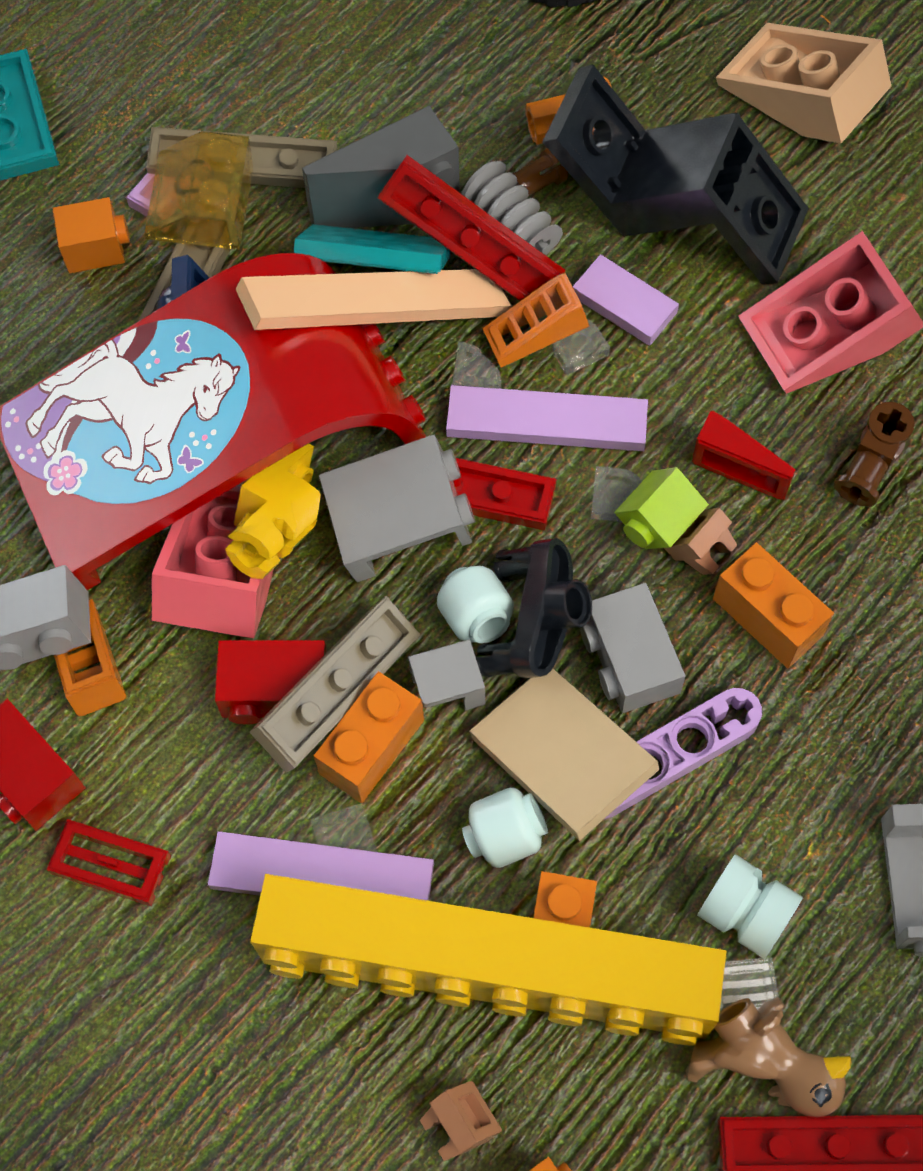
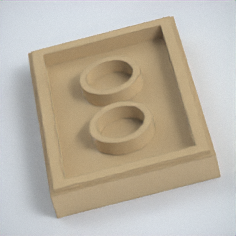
(564, 752)

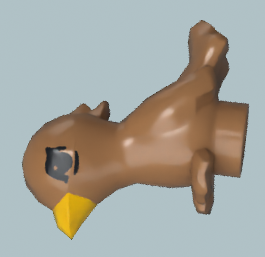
(760, 1048)

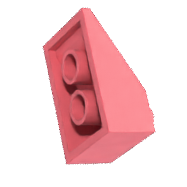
(831, 316)
(197, 581)

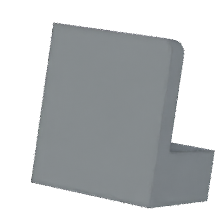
(448, 675)

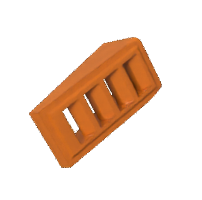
(564, 318)
(98, 685)

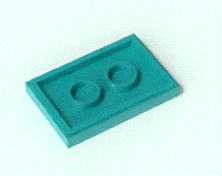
(24, 128)
(373, 248)

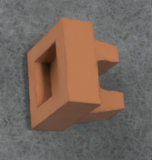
(695, 543)
(463, 1118)

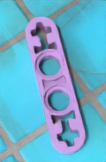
(678, 762)

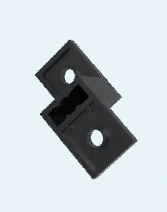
(677, 174)

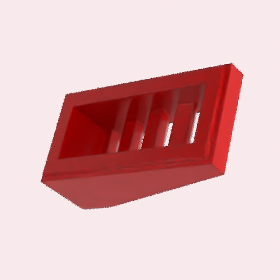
(738, 456)

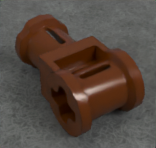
(875, 453)

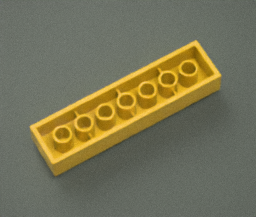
(489, 959)

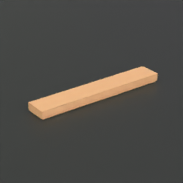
(369, 298)

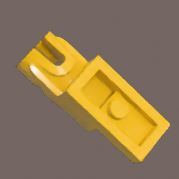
(274, 514)

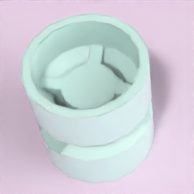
(750, 906)

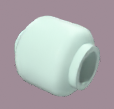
(475, 604)
(505, 827)

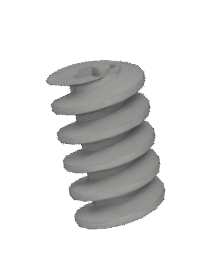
(508, 203)

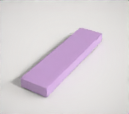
(547, 418)
(244, 860)

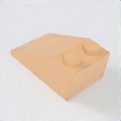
(809, 78)

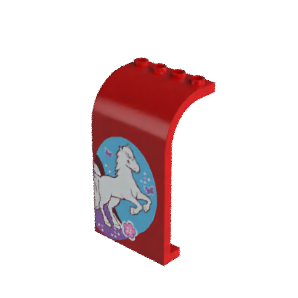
(189, 413)

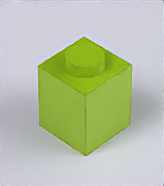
(660, 509)

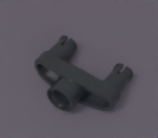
(547, 609)

